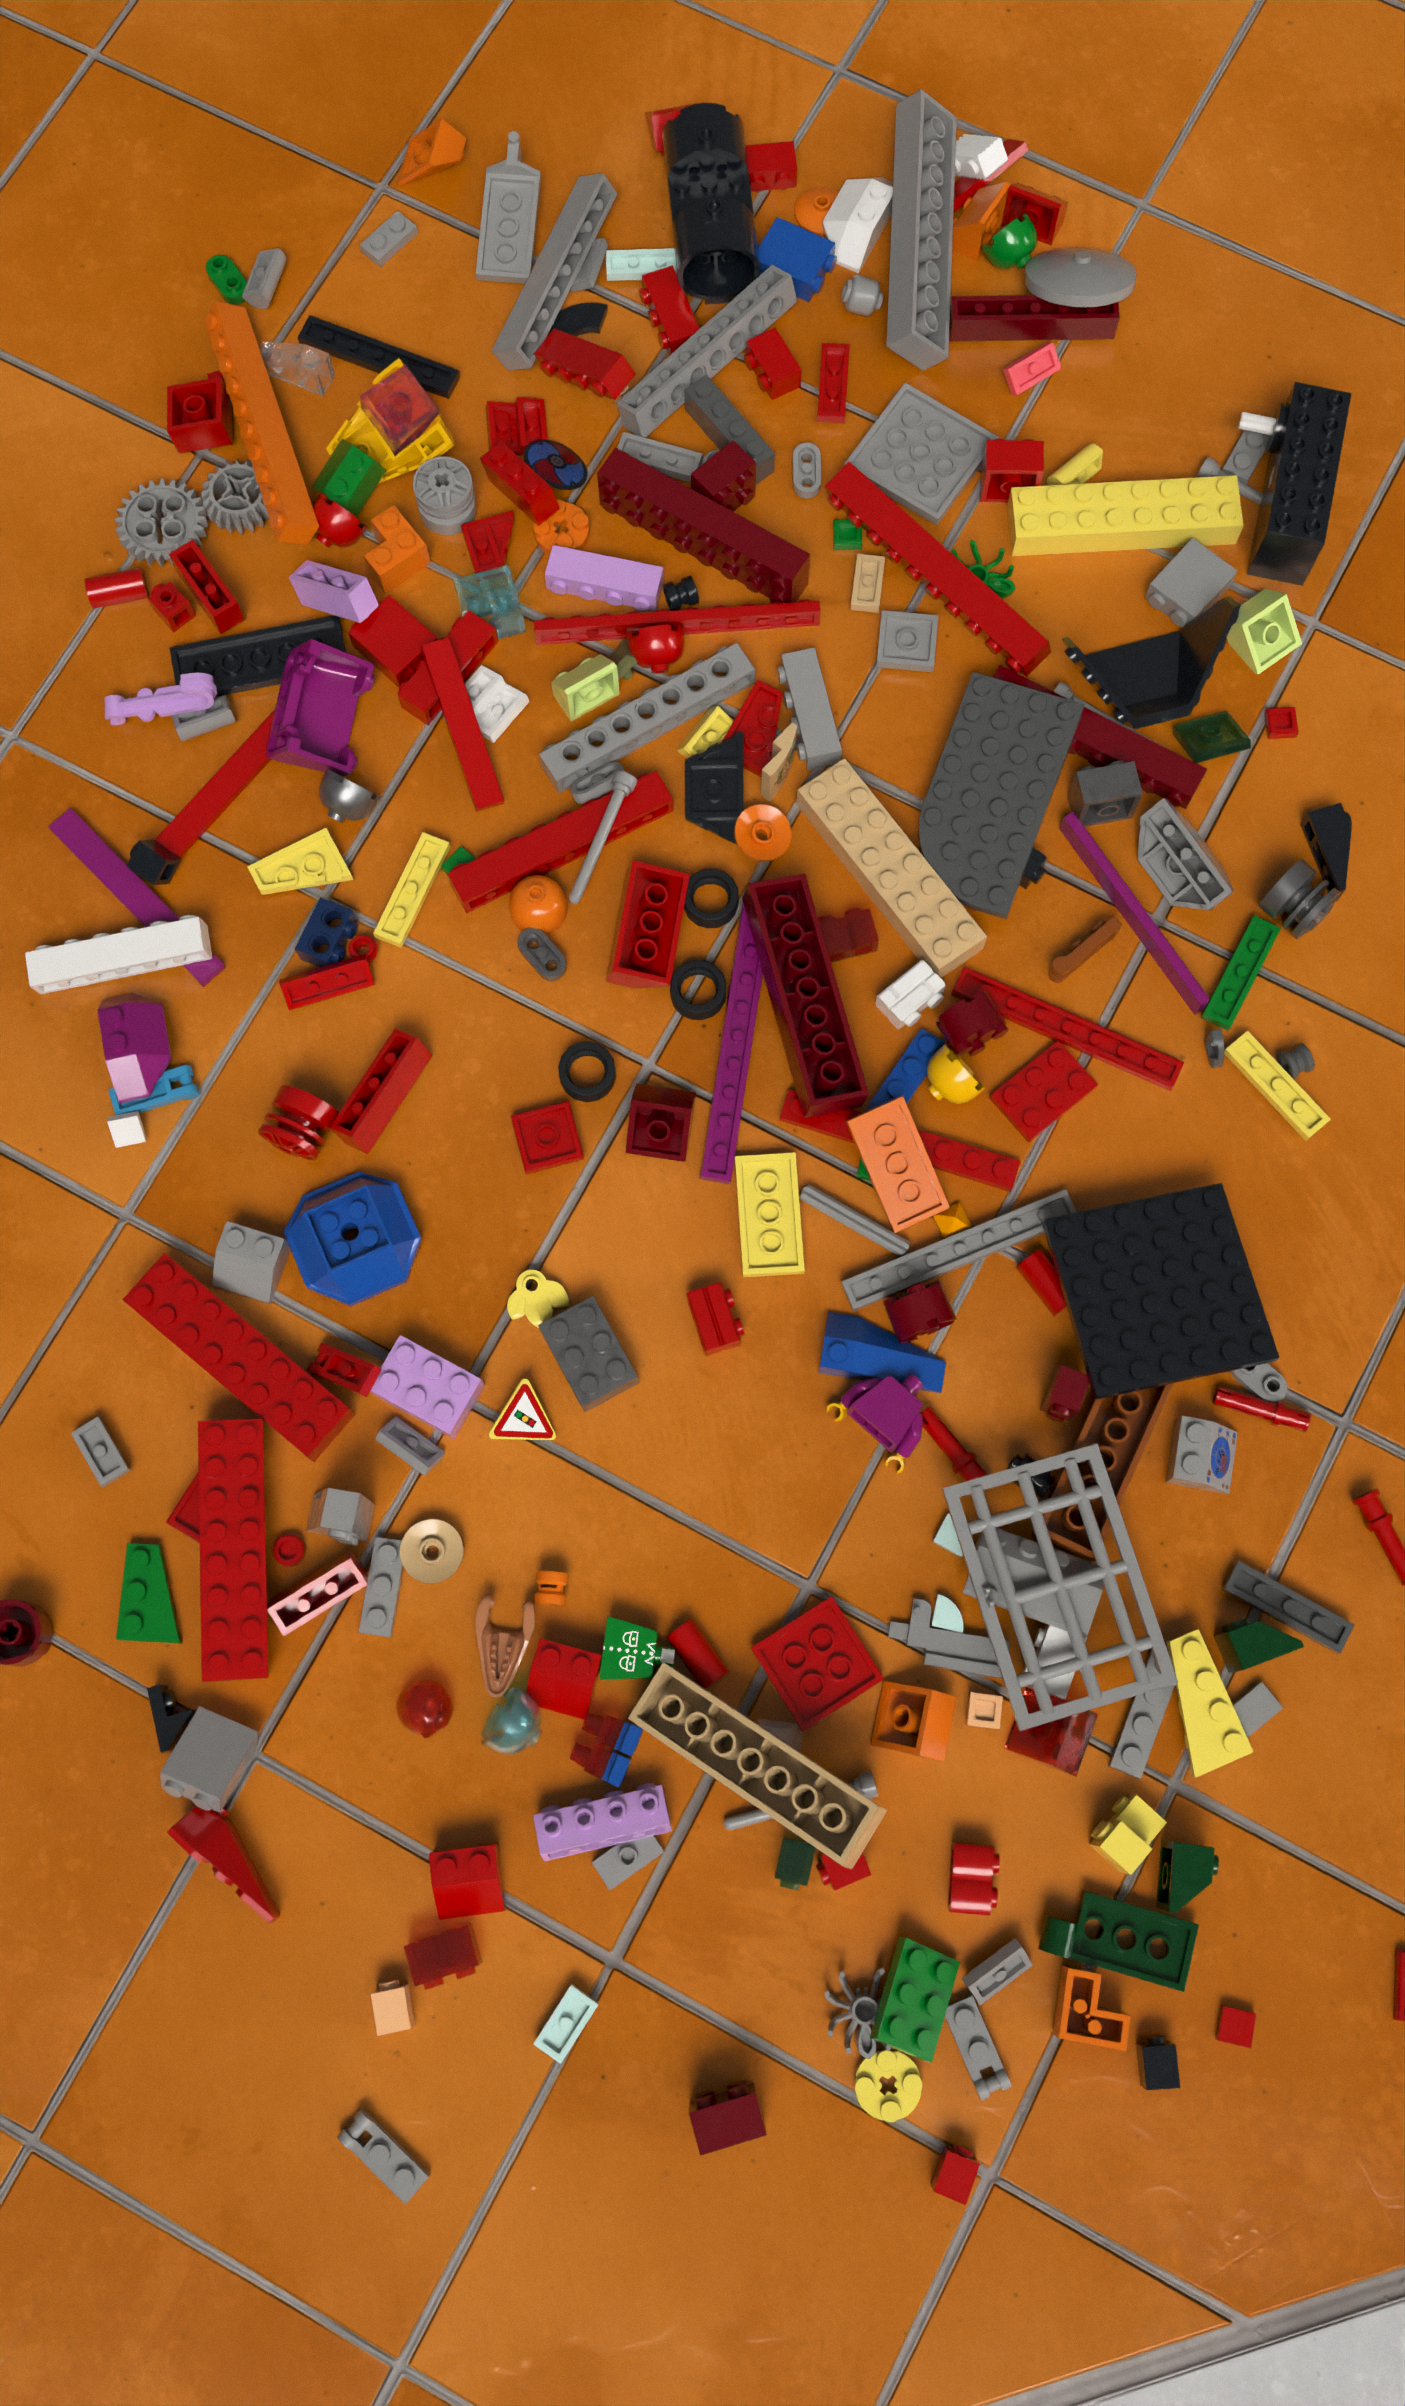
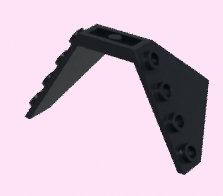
(1162, 674)

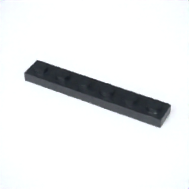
(376, 355)

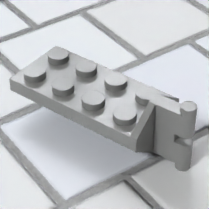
(508, 218)

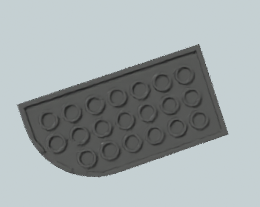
(994, 789)

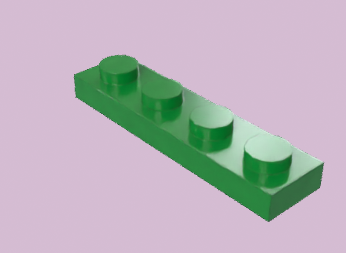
(1240, 973)

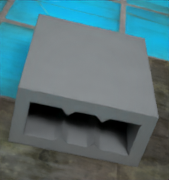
(1190, 583)
(208, 1759)

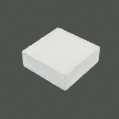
(126, 1129)

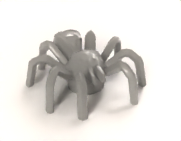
(861, 2011)

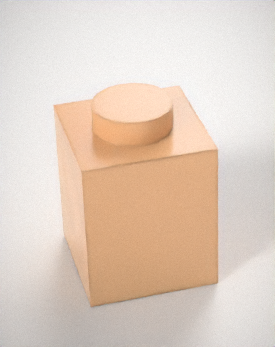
(392, 2008)

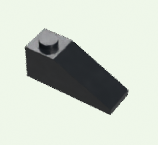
(1329, 840)

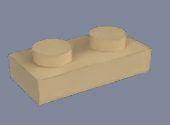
(867, 583)

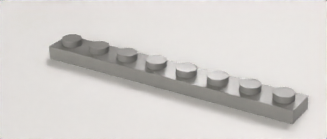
(954, 1251)

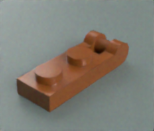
(1083, 950)

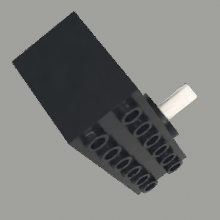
(1298, 481)

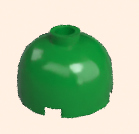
(1012, 244)

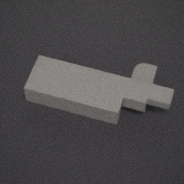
(946, 1648)

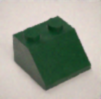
(1252, 1643)
(1183, 1873)

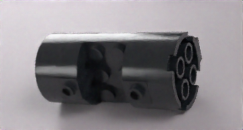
(710, 203)

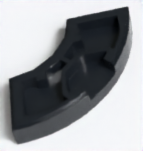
(581, 319)

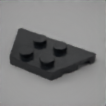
(716, 787)

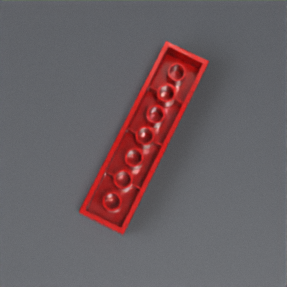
(239, 1357)
(232, 1550)

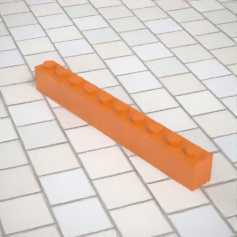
(261, 424)

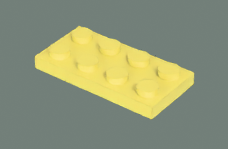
(769, 1215)

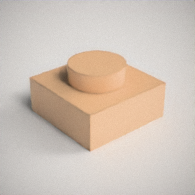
(984, 1710)

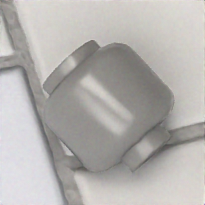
(861, 295)

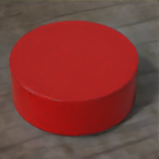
(289, 1550)

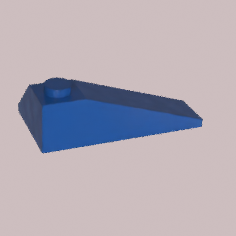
(865, 1351)

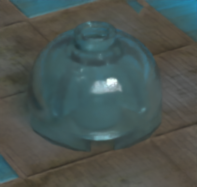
(513, 1724)

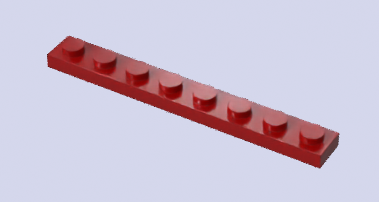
(943, 1152)

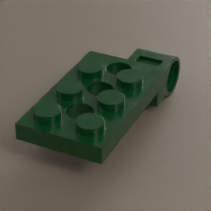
(1070, 1941)

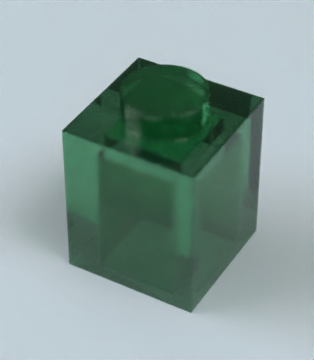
(794, 1863)

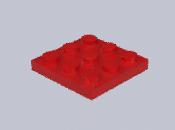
(817, 1663)

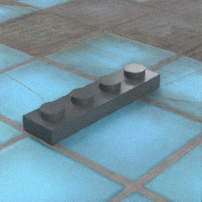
(1288, 1607)

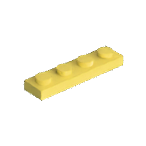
(412, 890)
(1276, 1086)

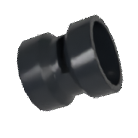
(683, 593)

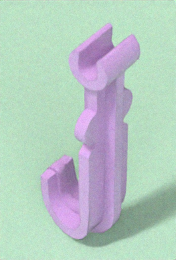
(193, 694)

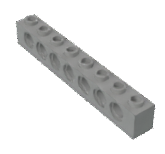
(707, 351)
(642, 731)

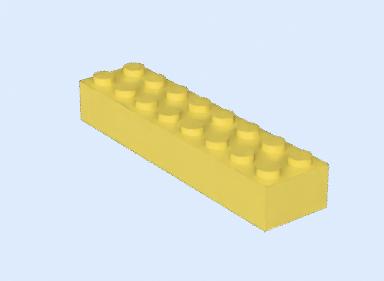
(1124, 515)

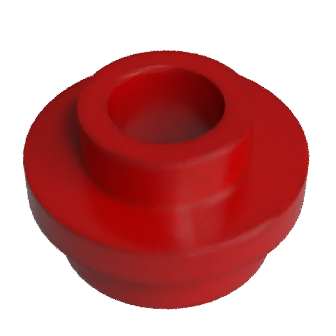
(360, 942)

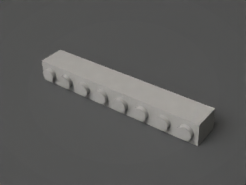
(554, 271)

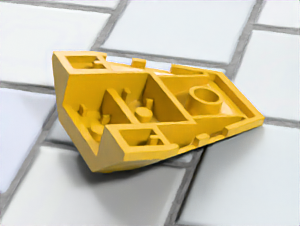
(365, 437)

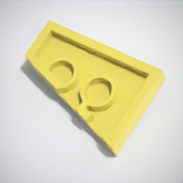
(301, 865)

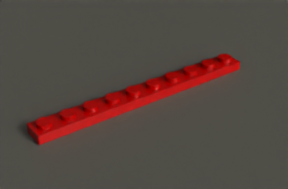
(691, 619)

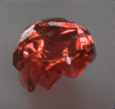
(425, 1707)

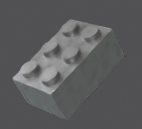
(589, 1354)

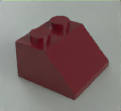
(660, 1122)

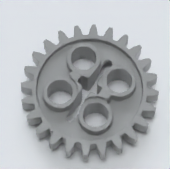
(136, 523)

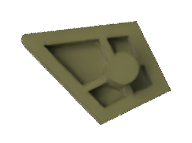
(624, 660)

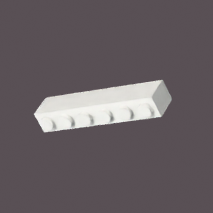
(118, 954)

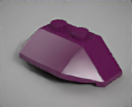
(134, 1044)

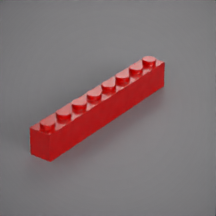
(556, 843)

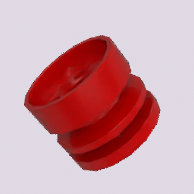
(296, 1127)

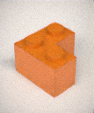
(399, 552)
(1080, 2017)

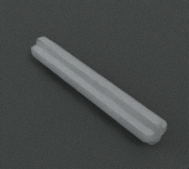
(854, 1220)

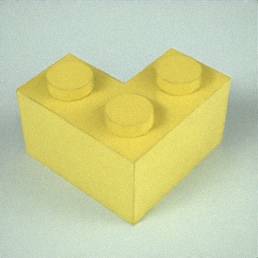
(1127, 1834)

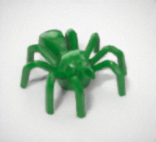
(1000, 585)

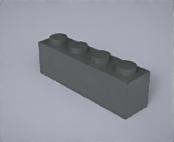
(725, 423)

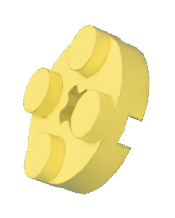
(907, 2083)

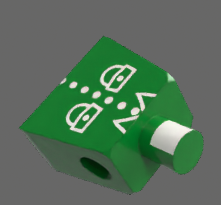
(632, 1651)

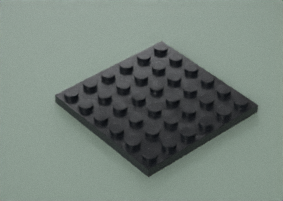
(1159, 1291)

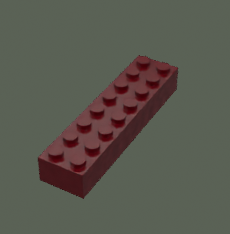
(702, 528)
(805, 996)

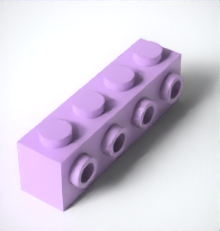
(602, 1822)

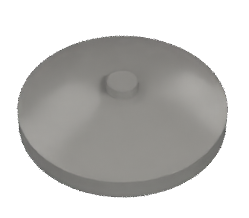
(1080, 277)

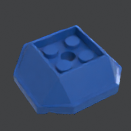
(359, 1267)

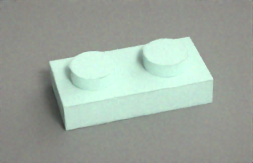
(566, 2023)

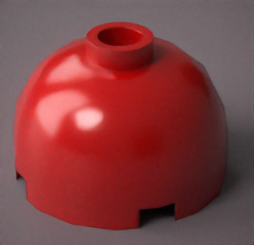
(336, 524)
(657, 647)

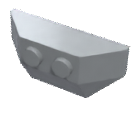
(1180, 860)

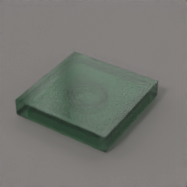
(1211, 737)

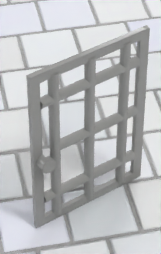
(1058, 1584)

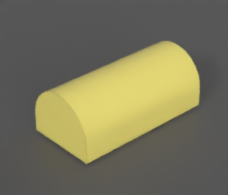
(1079, 467)

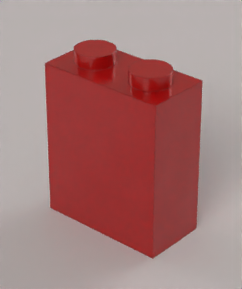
(391, 640)

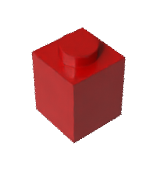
(955, 2173)

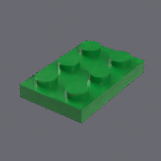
(915, 1999)

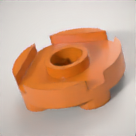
(575, 522)

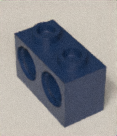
(320, 933)

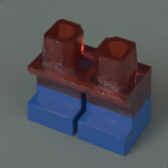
(601, 1761)

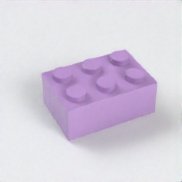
(427, 1387)

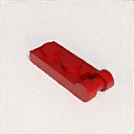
(344, 1369)

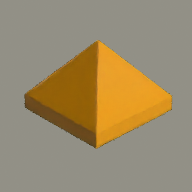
(952, 1221)

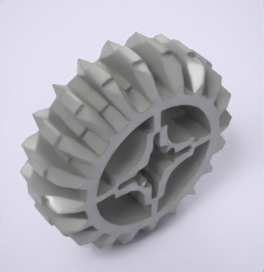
(234, 485)

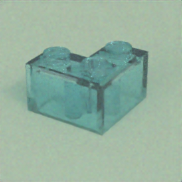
(492, 594)

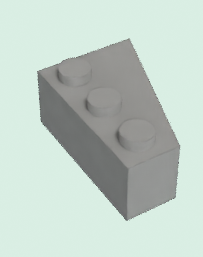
(341, 1515)

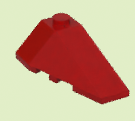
(215, 1840)

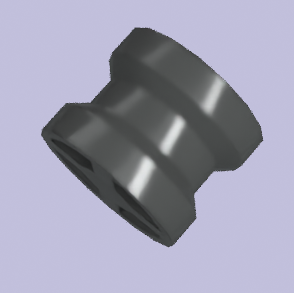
(1296, 1060)

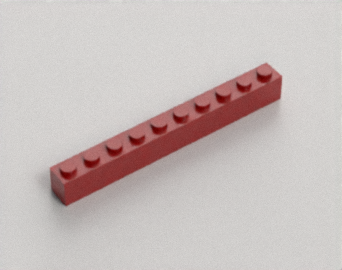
(938, 570)

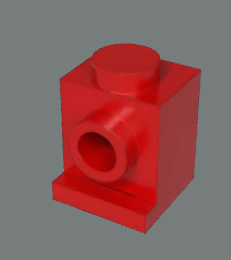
(171, 606)

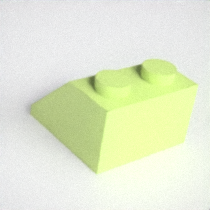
(1264, 630)
(586, 686)

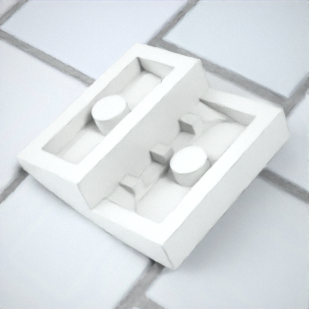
(494, 702)

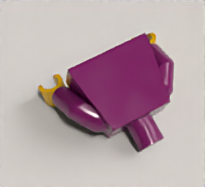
(886, 1412)

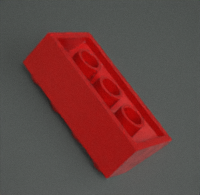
(647, 926)

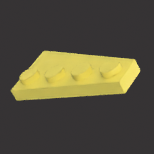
(1208, 1716)

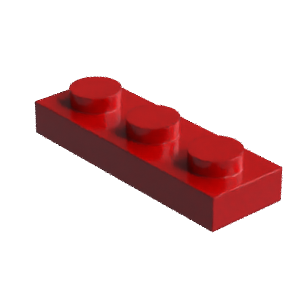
(833, 383)
(326, 982)

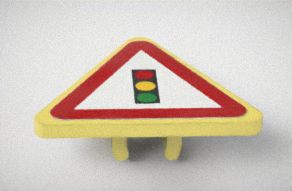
(522, 1417)

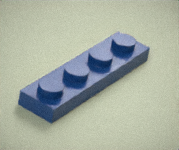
(909, 1071)

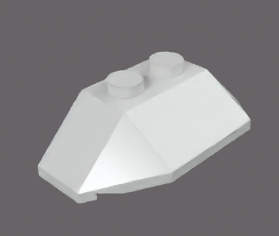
(858, 219)

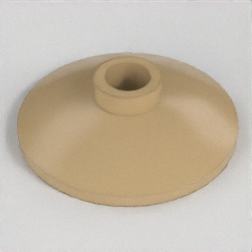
(415, 1549)

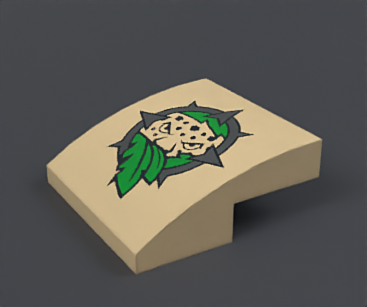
(778, 768)

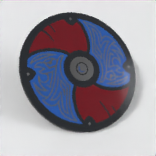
(556, 464)

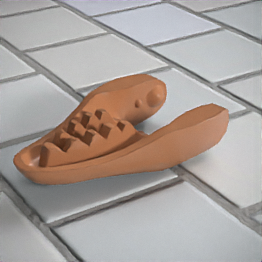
(501, 1649)

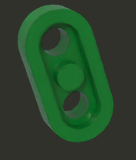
(223, 276)

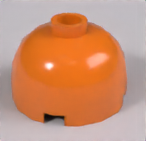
(538, 904)

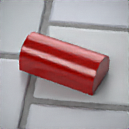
(116, 587)
(1043, 1279)
(697, 1654)

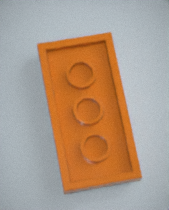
(897, 1164)

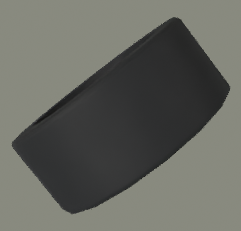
(719, 878)
(692, 968)
(587, 1049)

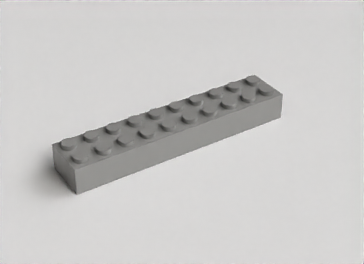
(922, 231)

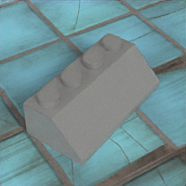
(1029, 1569)

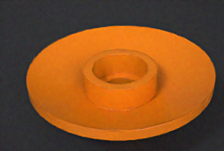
(808, 209)
(767, 821)

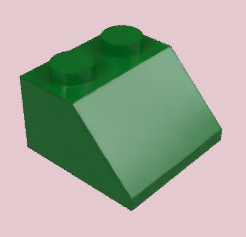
(349, 477)

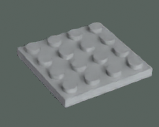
(921, 453)

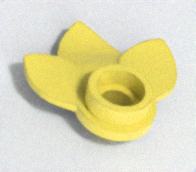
(538, 1303)

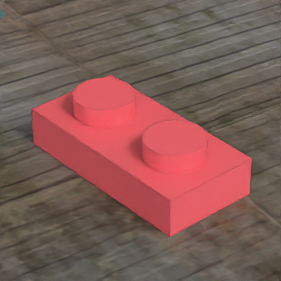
(1032, 368)

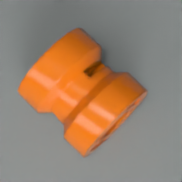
(551, 1596)

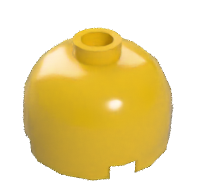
(951, 1077)

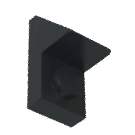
(167, 1724)

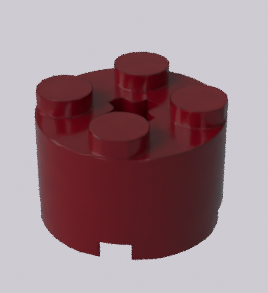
(971, 1024)
(920, 1312)
(33, 1632)

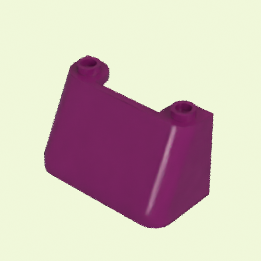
(318, 708)

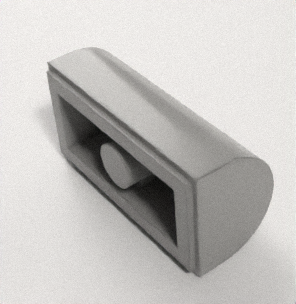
(264, 278)
(201, 722)

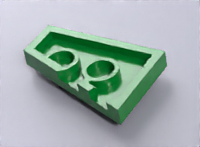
(146, 1600)

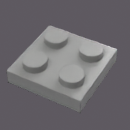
(907, 641)

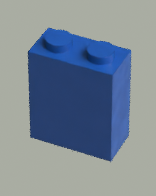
(800, 254)

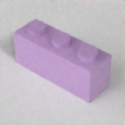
(334, 591)

